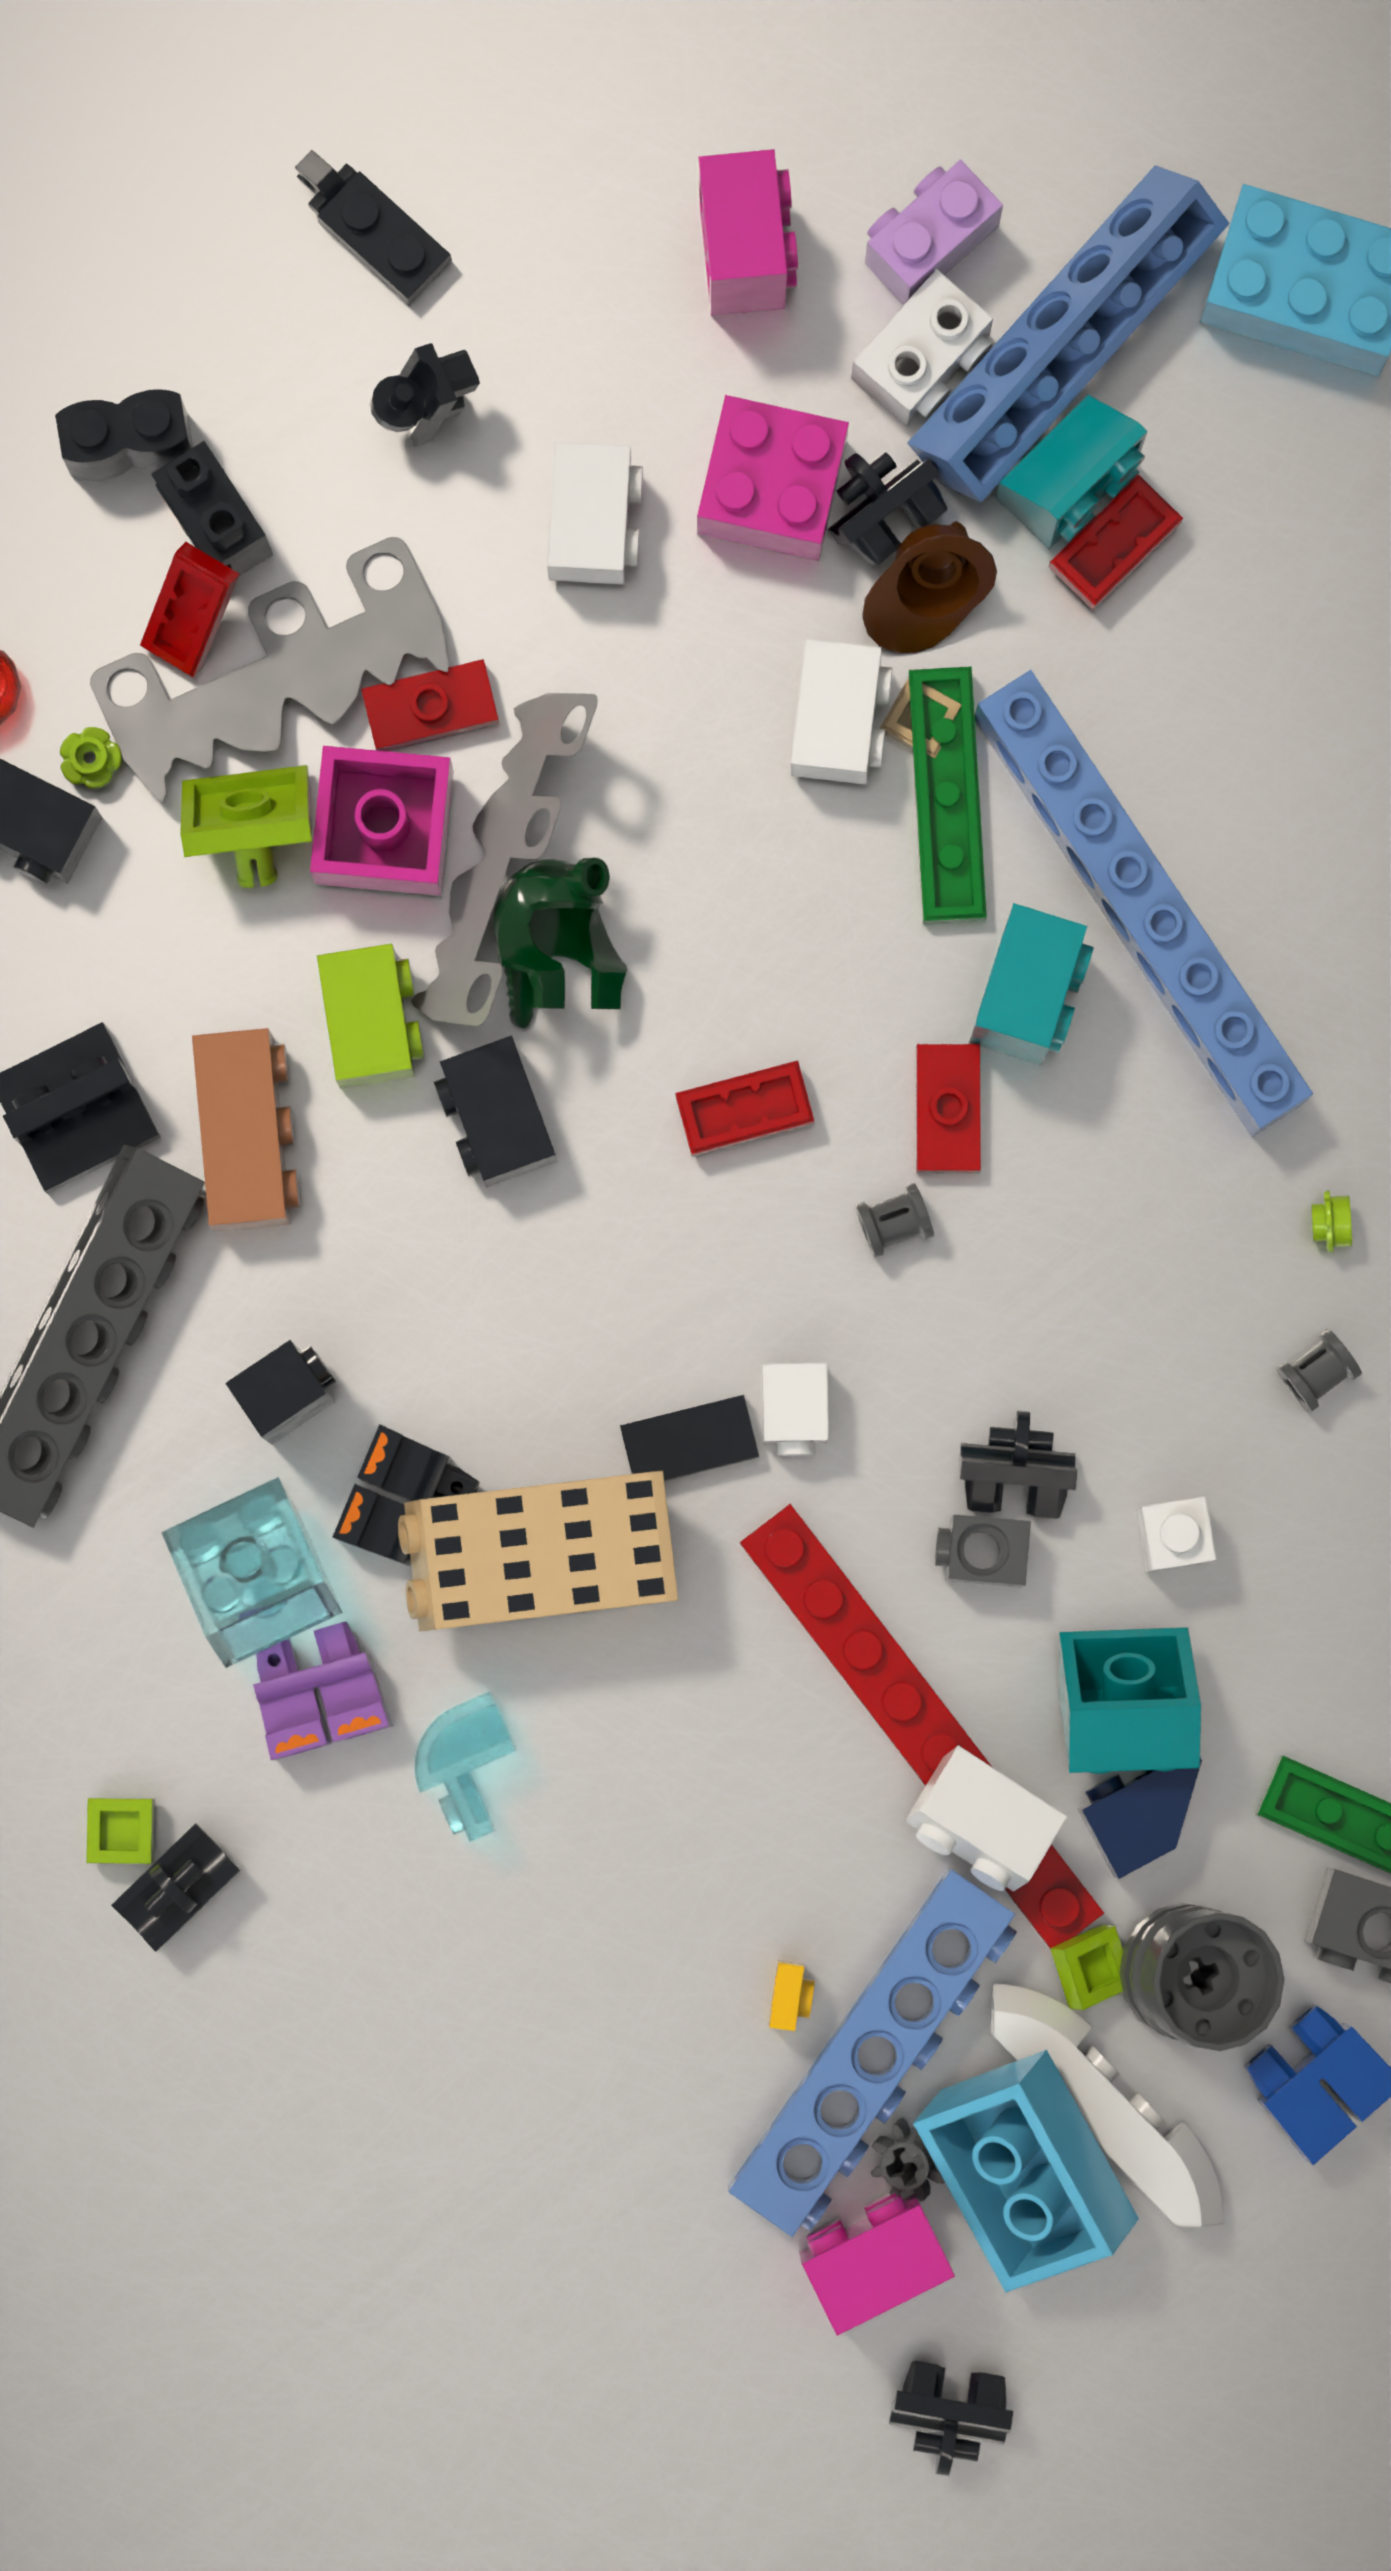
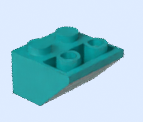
(1072, 469)

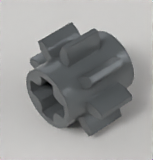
(900, 2175)

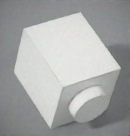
(795, 1407)
(1175, 1534)

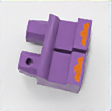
(291, 1700)

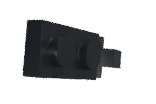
(372, 227)

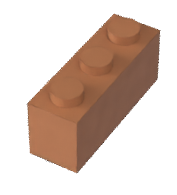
(244, 1129)

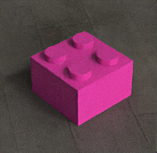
(742, 223)
(772, 478)
(382, 820)
(874, 2261)

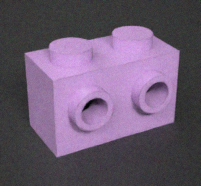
(933, 231)

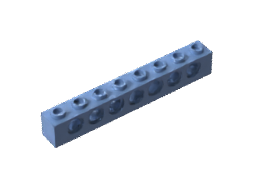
(1141, 903)

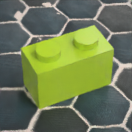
(367, 1015)

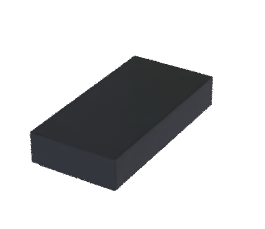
(691, 1439)

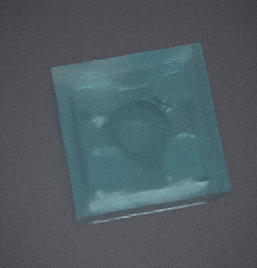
(251, 1572)

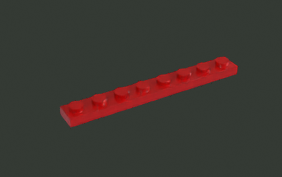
(896, 1695)

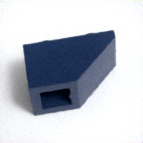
(1138, 1818)

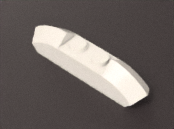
(1167, 2168)

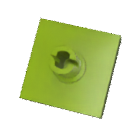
(247, 817)

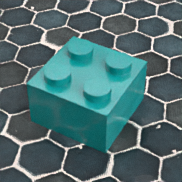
(1028, 985)
(1129, 1700)

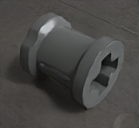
(894, 1220)
(1319, 1370)

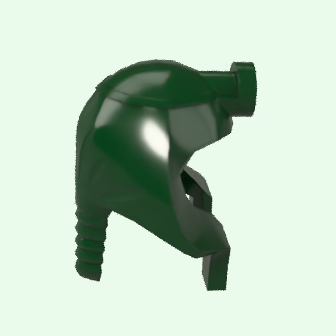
(551, 913)

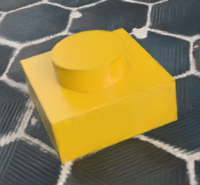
(791, 1996)

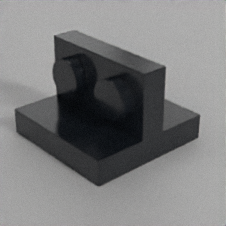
(74, 1108)

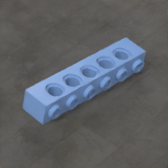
(1069, 332)
(762, 2178)

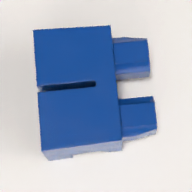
(1298, 2099)

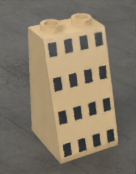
(538, 1551)

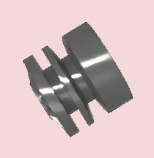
(1231, 1990)

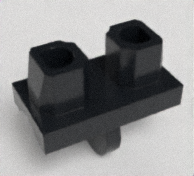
(424, 393)
(909, 489)
(1017, 1458)
(176, 1887)
(978, 2418)

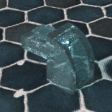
(455, 1746)

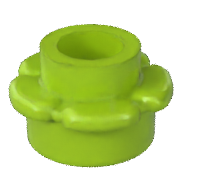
(93, 774)
(1332, 1221)

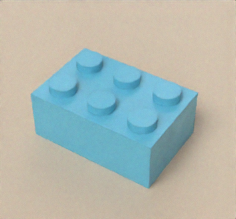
(1304, 281)
(1026, 2171)

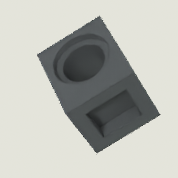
(1013, 1545)

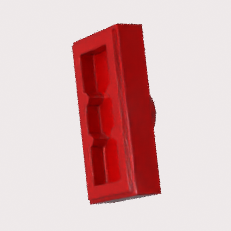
(1115, 542)
(189, 609)
(430, 706)
(744, 1108)
(948, 1108)

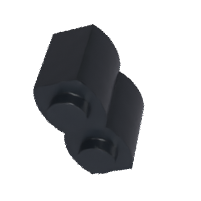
(109, 438)

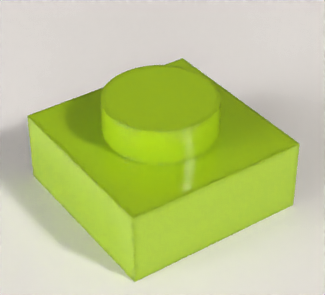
(120, 1830)
(1089, 1966)

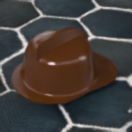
(928, 588)

